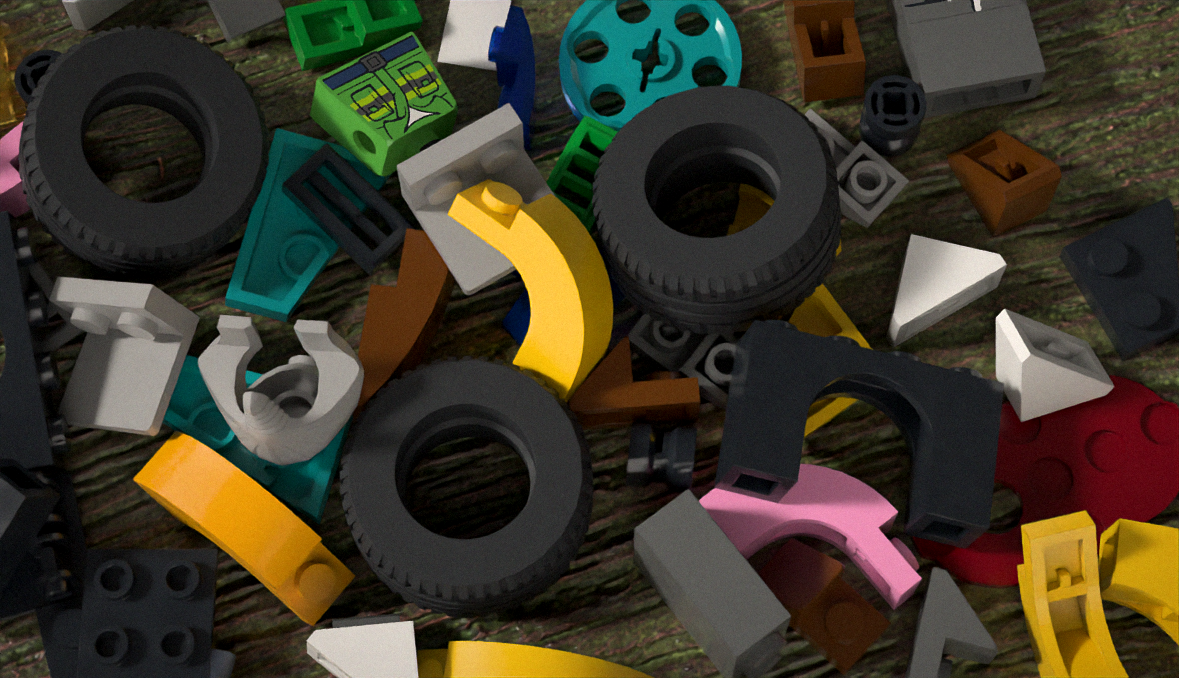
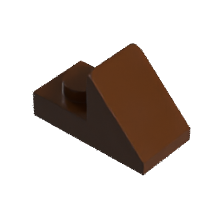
(615, 401)
(823, 604)

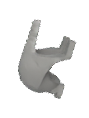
(293, 407)

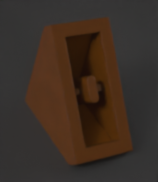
(1005, 180)

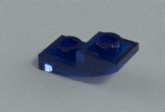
(516, 70)

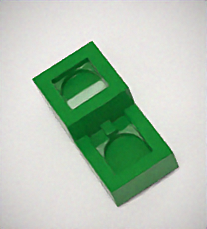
(344, 29)

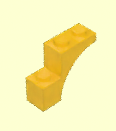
(1142, 571)

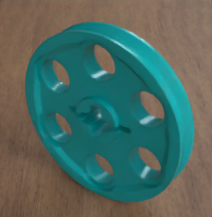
(632, 44)

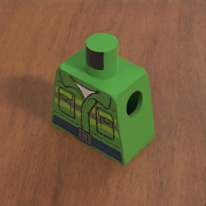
(385, 105)

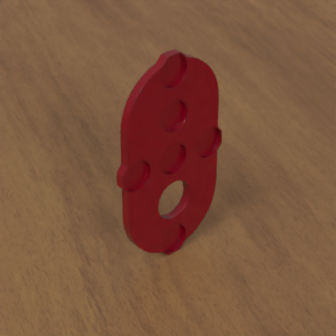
(1098, 456)

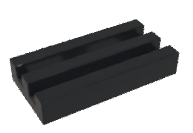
(385, 246)

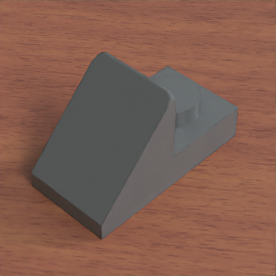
(947, 627)

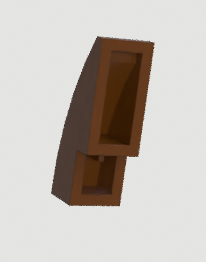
(826, 48)
(403, 317)

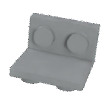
(434, 177)
(128, 356)

